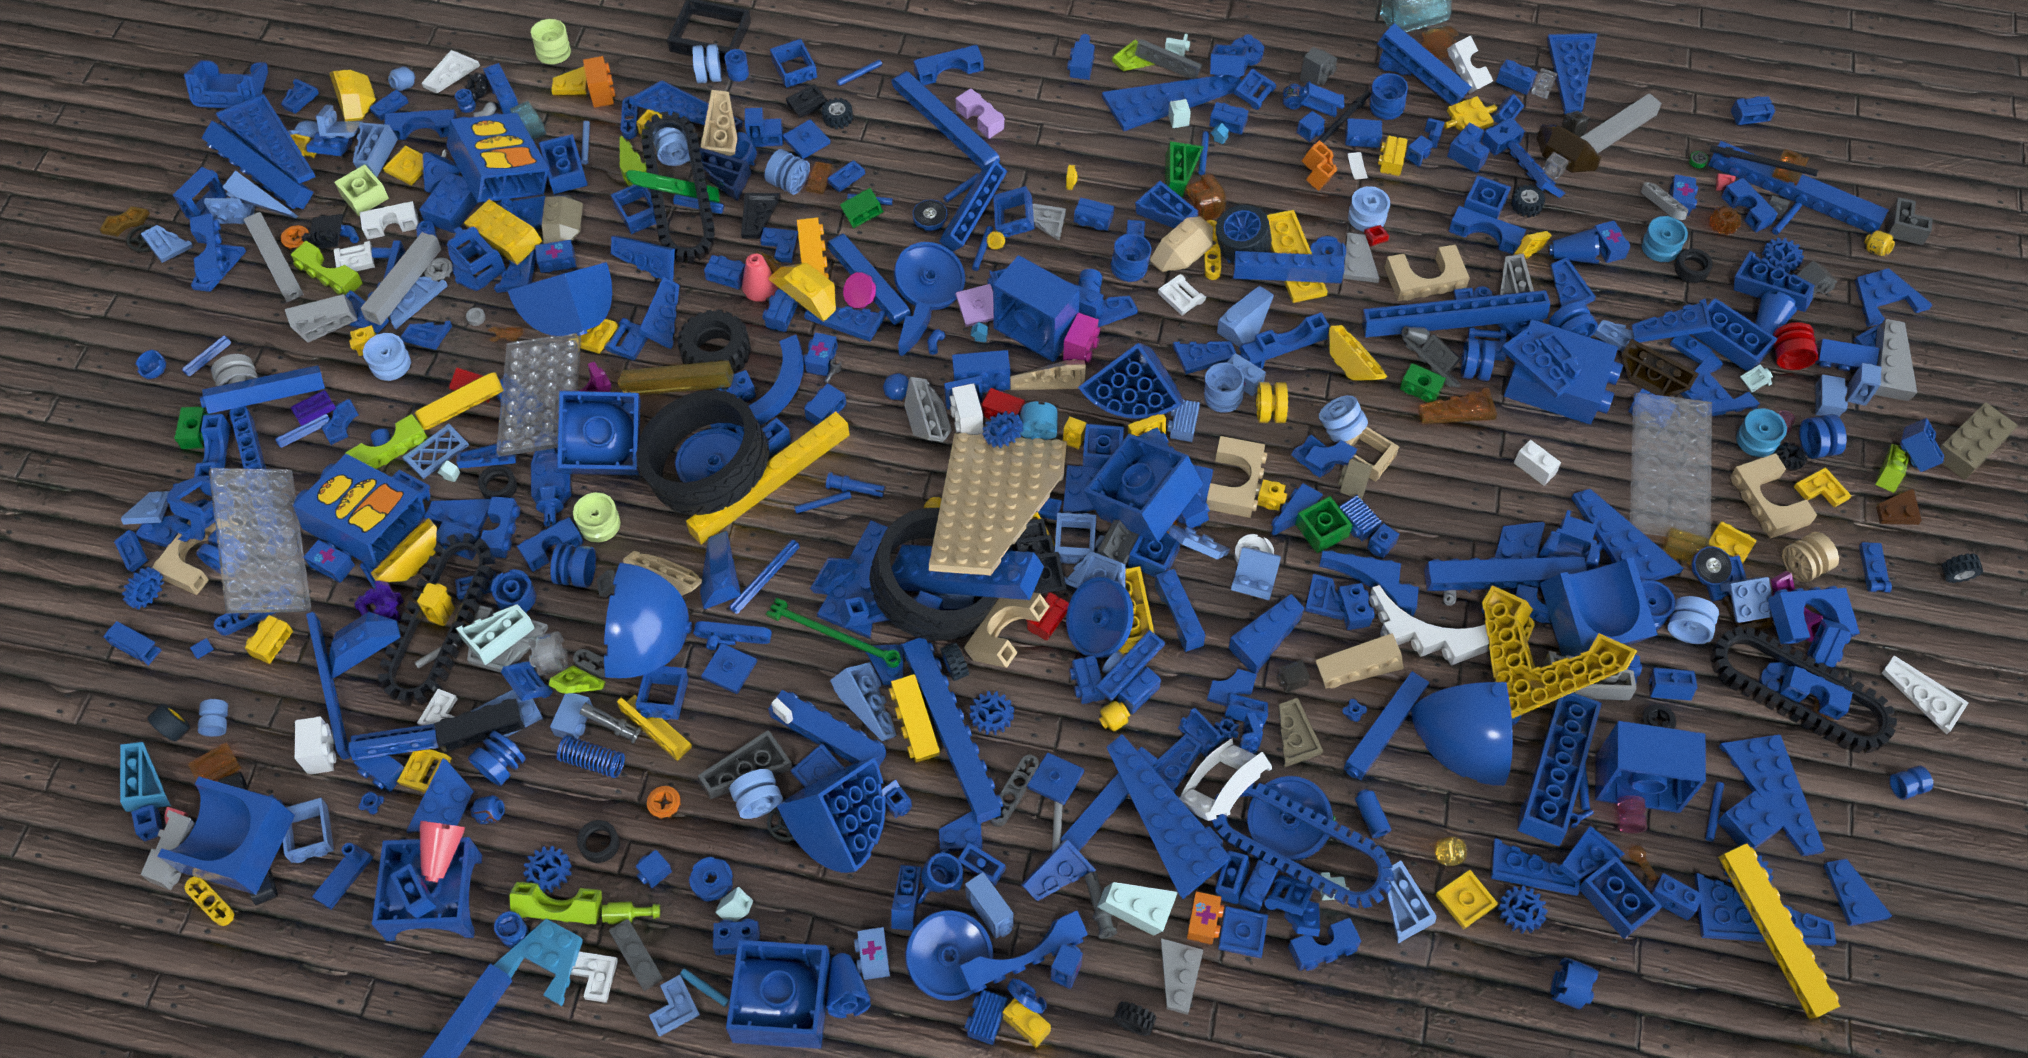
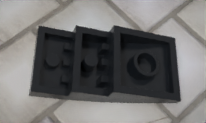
(1036, 540)

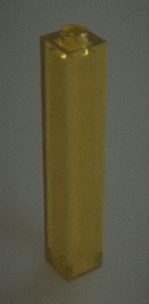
(677, 378)

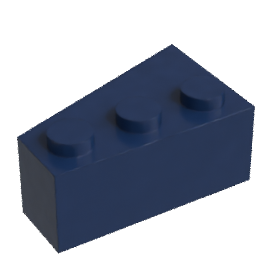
(725, 172)

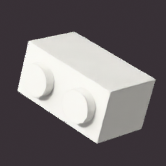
(1537, 462)

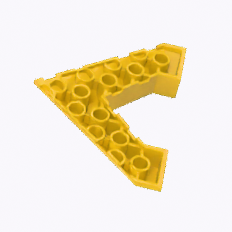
(1514, 664)

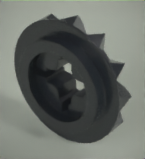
(481, 86)
(1795, 462)
(1664, 714)

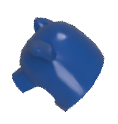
(940, 874)

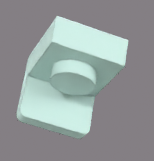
(1178, 46)
(1757, 378)

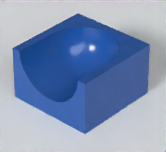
(1034, 307)
(598, 433)
(1144, 487)
(1596, 602)
(1651, 763)
(232, 837)
(779, 994)

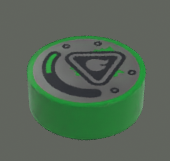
(1698, 159)

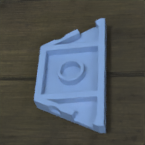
(417, 297)
(1199, 543)
(1096, 566)

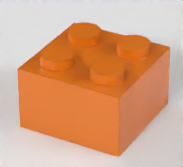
(599, 81)

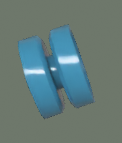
(1664, 239)
(1761, 432)

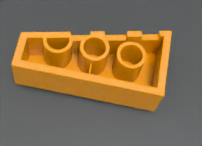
(811, 244)

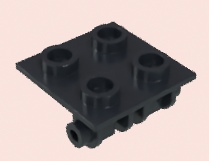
(324, 231)

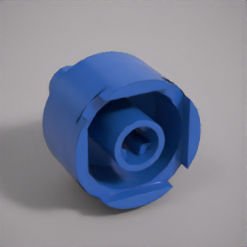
(513, 589)
(1573, 983)

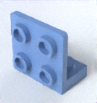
(331, 128)
(229, 210)
(1256, 573)
(1749, 598)

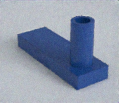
(394, 254)
(343, 875)

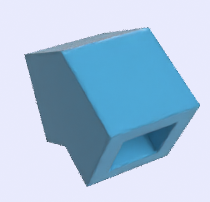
(1220, 133)
(979, 332)

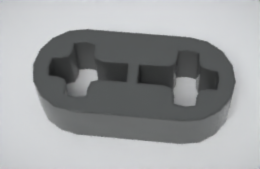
(589, 667)

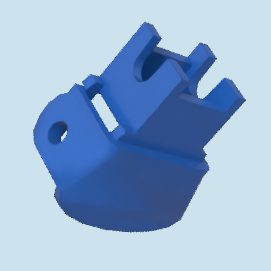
(1573, 539)

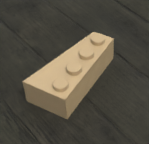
(1361, 662)

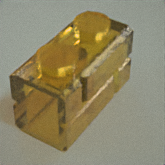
(1683, 545)

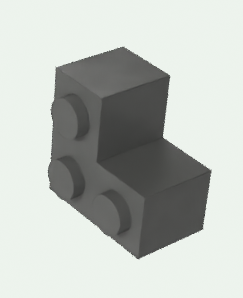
(1317, 67)
(1906, 225)
(1819, 277)

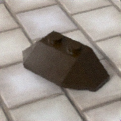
(1578, 151)
(1655, 371)

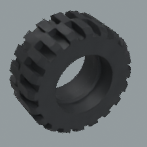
(714, 326)

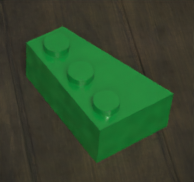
(1180, 165)

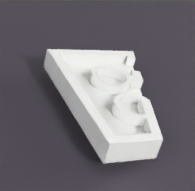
(449, 70)

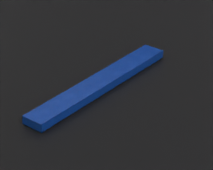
(328, 686)

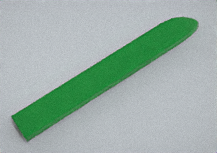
(668, 184)

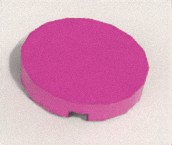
(859, 290)

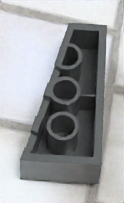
(757, 754)

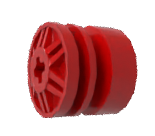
(1795, 346)

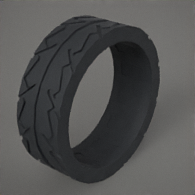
(680, 419)
(900, 607)

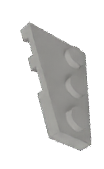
(1359, 260)
(1180, 974)

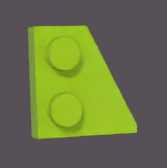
(1127, 60)
(575, 680)

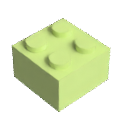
(361, 190)

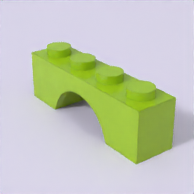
(339, 279)
(406, 436)
(531, 902)

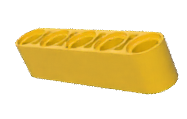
(459, 401)

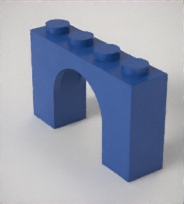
(1789, 617)

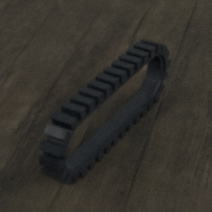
(688, 130)
(1859, 743)

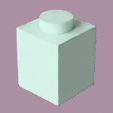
(1179, 113)

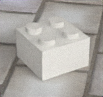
(966, 410)
(314, 745)

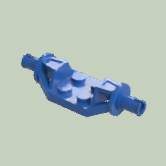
(549, 483)

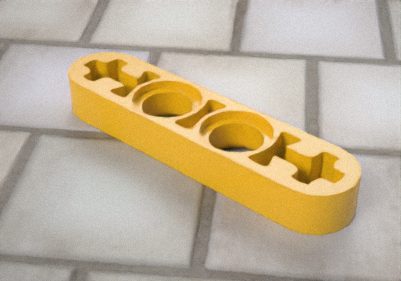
(1215, 249)

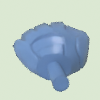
(305, 128)

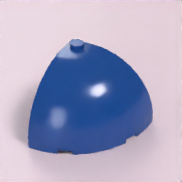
(566, 301)
(1134, 386)
(643, 623)
(1469, 730)
(839, 816)

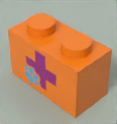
(1204, 918)

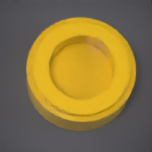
(996, 240)

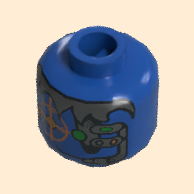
(1291, 96)

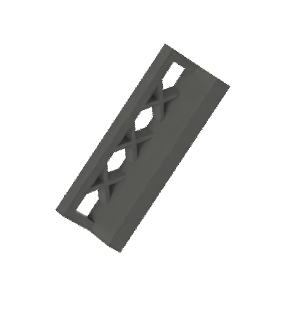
(1168, 59)

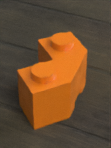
(1320, 162)

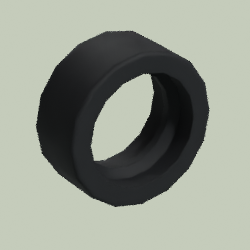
(1690, 275)
(493, 472)
(590, 828)

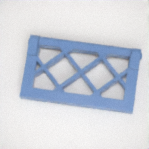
(435, 464)

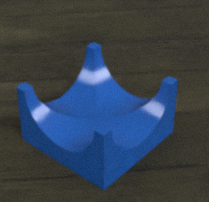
(449, 893)

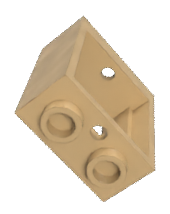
(1380, 443)

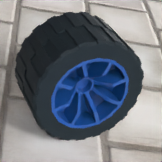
(1243, 229)

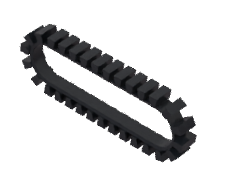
(388, 680)

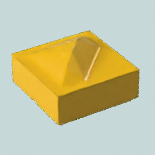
(1071, 177)

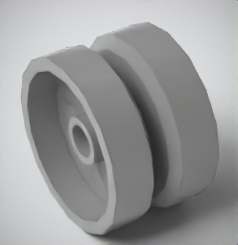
(233, 369)

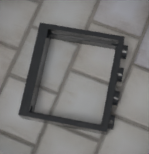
(707, 9)

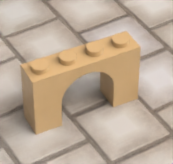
(1409, 285)
(1240, 499)
(1773, 518)
(173, 565)
(985, 644)

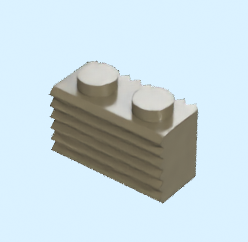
(1354, 478)

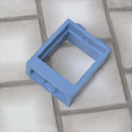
(1066, 519)
(305, 811)
(989, 905)

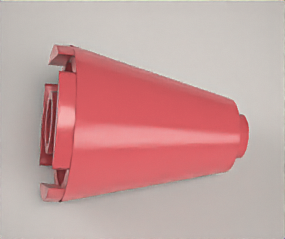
(756, 279)
(437, 848)

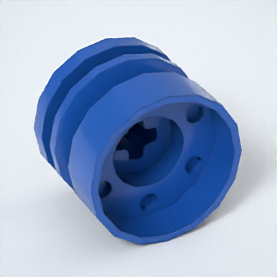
(1388, 96)
(1130, 257)
(573, 565)
(500, 754)

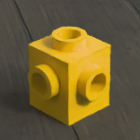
(360, 338)
(1272, 495)

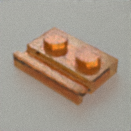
(1787, 175)
(215, 764)

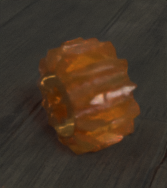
(1725, 220)

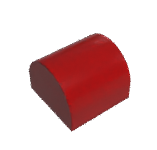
(1376, 235)

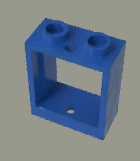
(796, 49)
(193, 186)
(1004, 201)
(637, 221)
(674, 676)

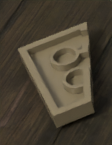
(1296, 734)

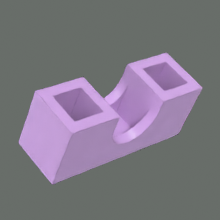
(989, 120)

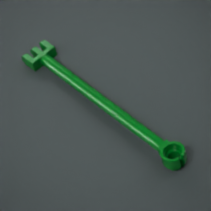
(781, 610)

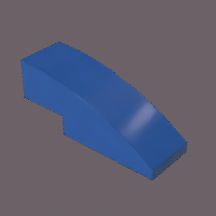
(914, 327)

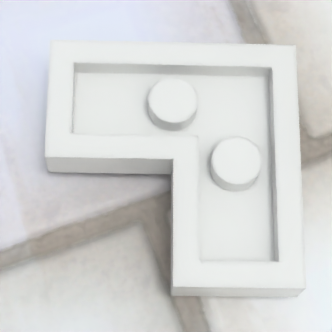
(438, 708)
(599, 970)

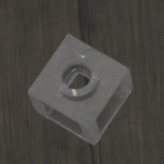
(1555, 166)

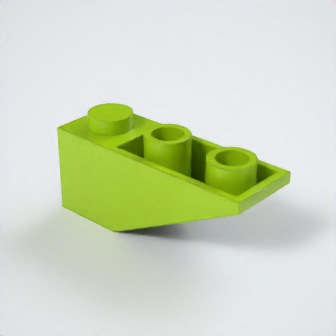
(629, 160)
(1893, 468)

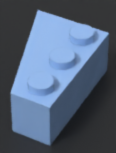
(1407, 905)

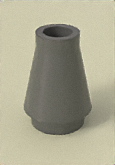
(1418, 335)

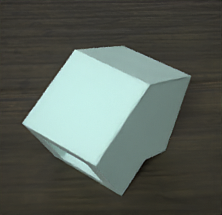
(449, 471)

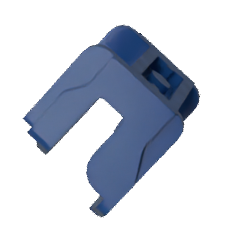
(463, 269)
(183, 511)

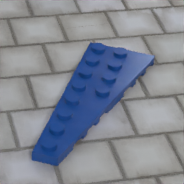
(1148, 103)
(263, 130)
(1179, 837)

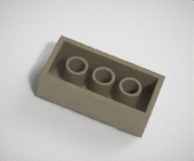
(1976, 440)

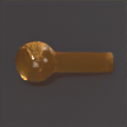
(1638, 854)

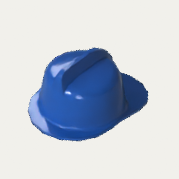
(745, 149)

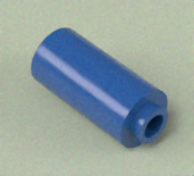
(1372, 813)

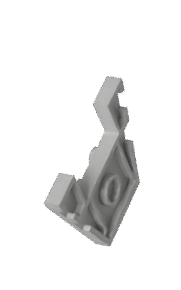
(513, 653)

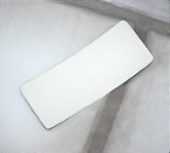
(1357, 165)

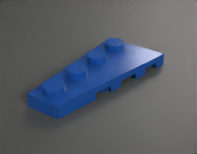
(1534, 170)
(661, 314)
(852, 322)
(1682, 322)
(1177, 761)

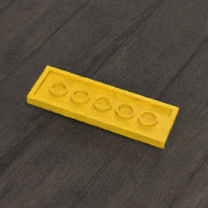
(1289, 238)

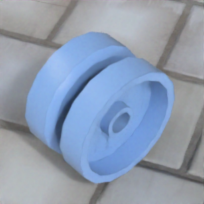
(704, 64)
(671, 147)
(1368, 208)
(387, 356)
(1343, 418)
(1693, 620)
(755, 793)

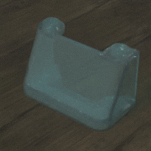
(1415, 13)

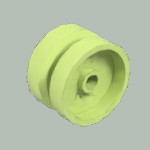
(596, 517)

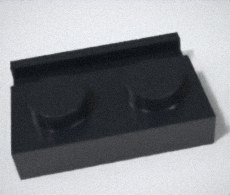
(806, 101)

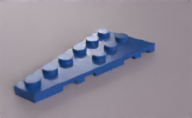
(665, 97)

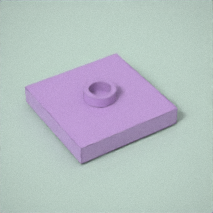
(976, 304)

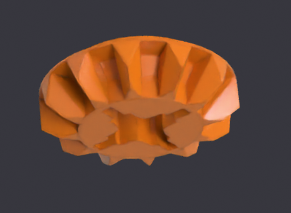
(292, 232)
(657, 796)

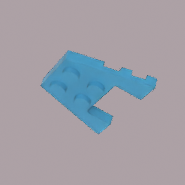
(549, 948)

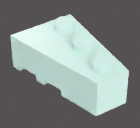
(497, 633)
(1138, 905)

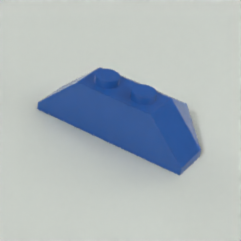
(360, 641)

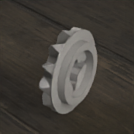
(438, 264)

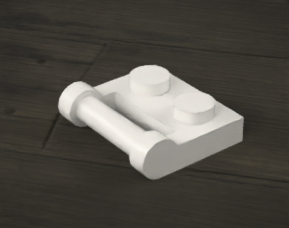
(355, 257)
(1178, 298)

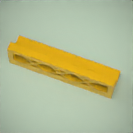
(656, 729)

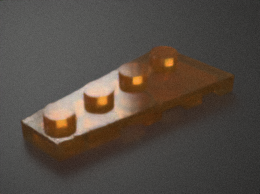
(1459, 409)

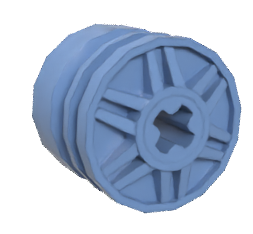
(787, 171)
(1224, 387)

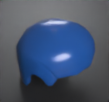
(151, 364)
(896, 386)

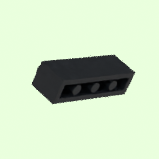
(479, 724)

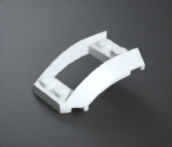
(1248, 771)

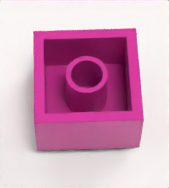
(1081, 339)

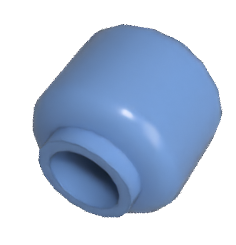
(401, 78)

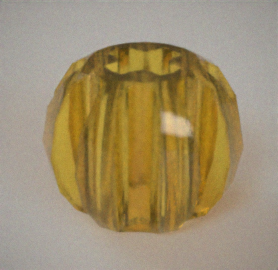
(1450, 851)

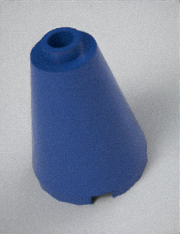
(1577, 247)
(1775, 311)
(846, 988)

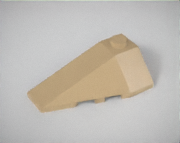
(719, 127)
(1061, 375)

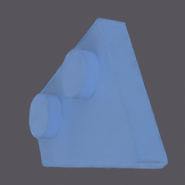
(164, 243)
(1614, 334)
(147, 510)

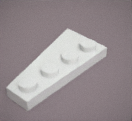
(1929, 696)

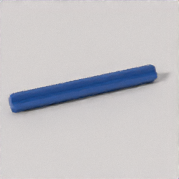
(764, 576)

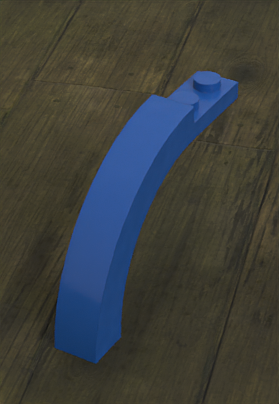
(783, 389)

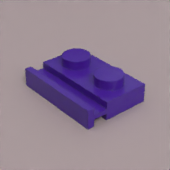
(313, 407)

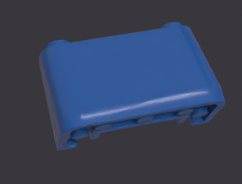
(218, 90)

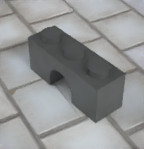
(636, 955)

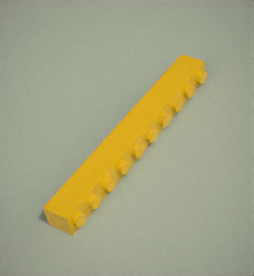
(777, 472)

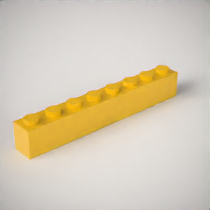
(1779, 931)

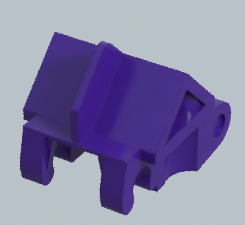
(383, 599)

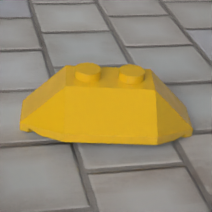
(353, 93)
(807, 288)
(1352, 356)
(408, 555)

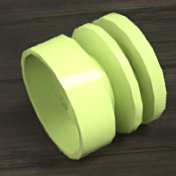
(550, 41)

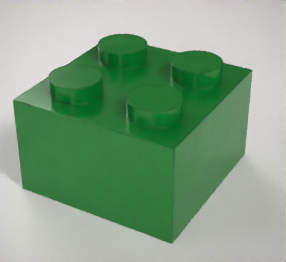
(1323, 524)

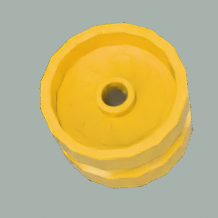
(1272, 402)

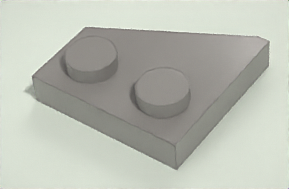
(1049, 219)

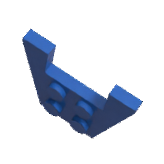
(1885, 288)
(1708, 389)

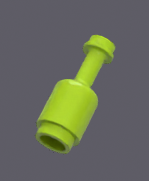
(620, 911)

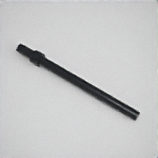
(1356, 104)
(1729, 152)

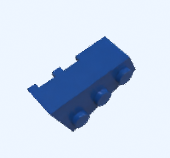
(1164, 206)

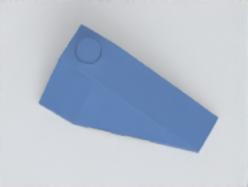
(240, 187)
(1245, 317)
(860, 691)

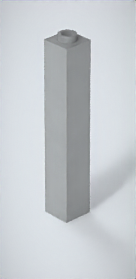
(1623, 123)
(273, 257)
(401, 278)

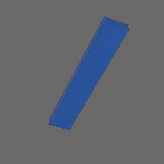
(1101, 808)

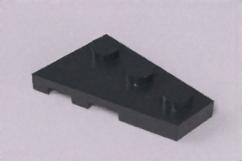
(757, 212)

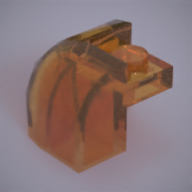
(1438, 40)
(1207, 197)

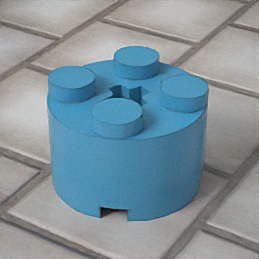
(1039, 420)

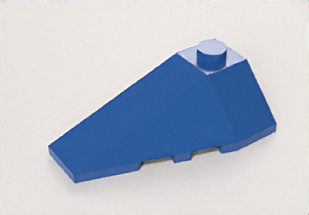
(719, 572)

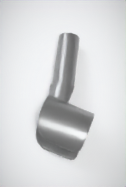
(834, 369)

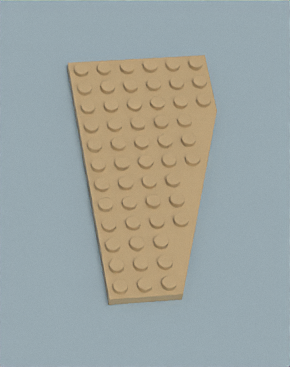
(991, 499)

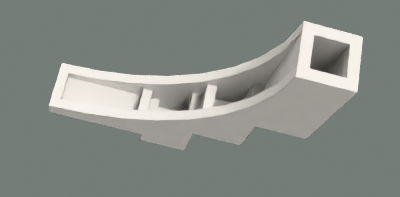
(1425, 638)

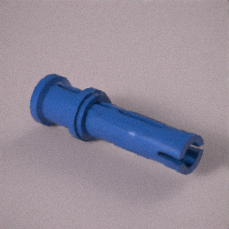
(845, 484)

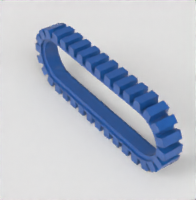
(1284, 804)

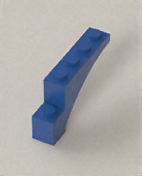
(1374, 573)

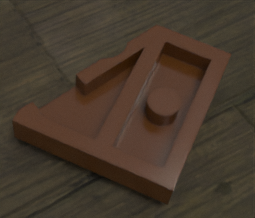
(1900, 509)

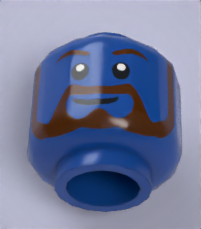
(487, 809)

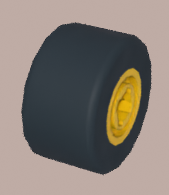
(168, 722)

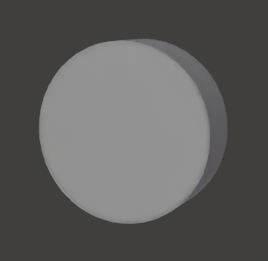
(475, 316)

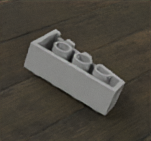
(1896, 362)
(1616, 687)

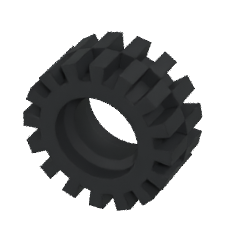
(1134, 1018)

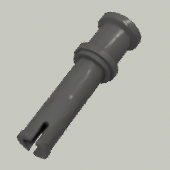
(619, 727)
(1100, 916)

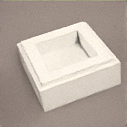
(782, 711)

